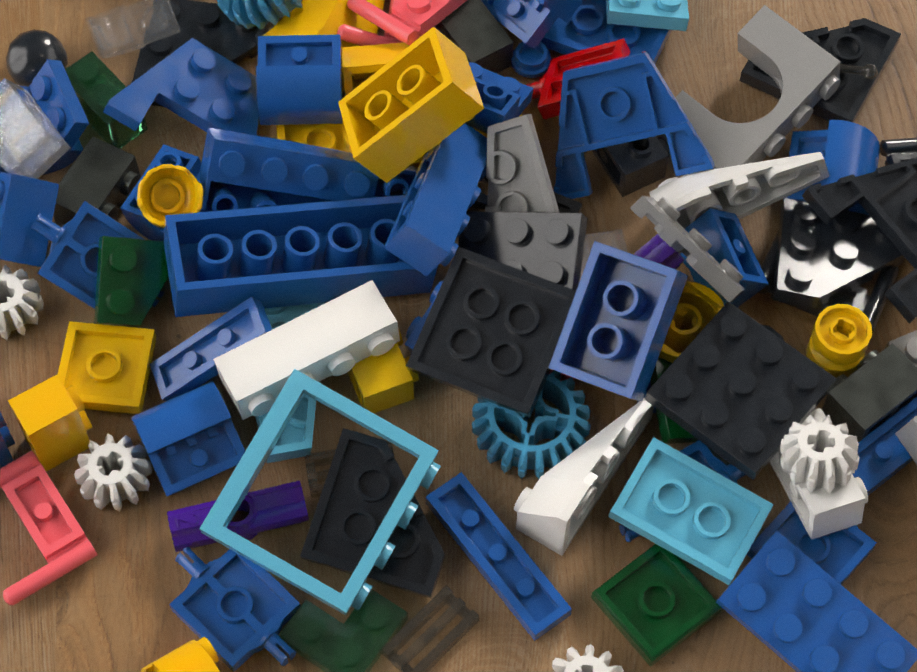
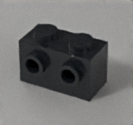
(634, 163)

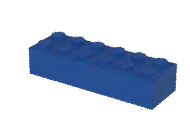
(285, 255)

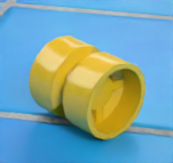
(839, 339)

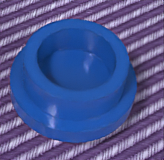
(530, 61)

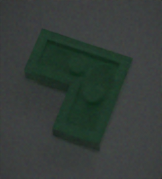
(349, 645)

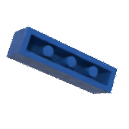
(439, 201)

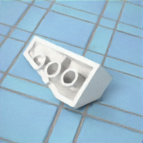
(740, 187)
(571, 489)

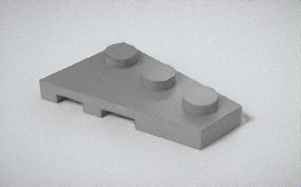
(517, 169)
(694, 245)

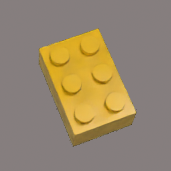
(410, 105)

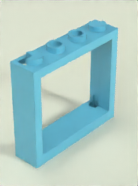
(257, 454)

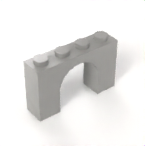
(800, 70)

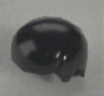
(29, 53)

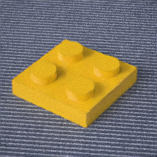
(107, 365)

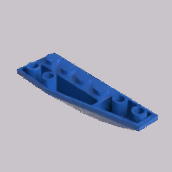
(267, 172)

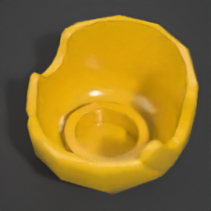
(168, 192)

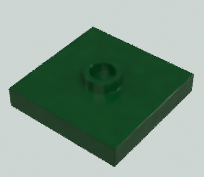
(656, 603)

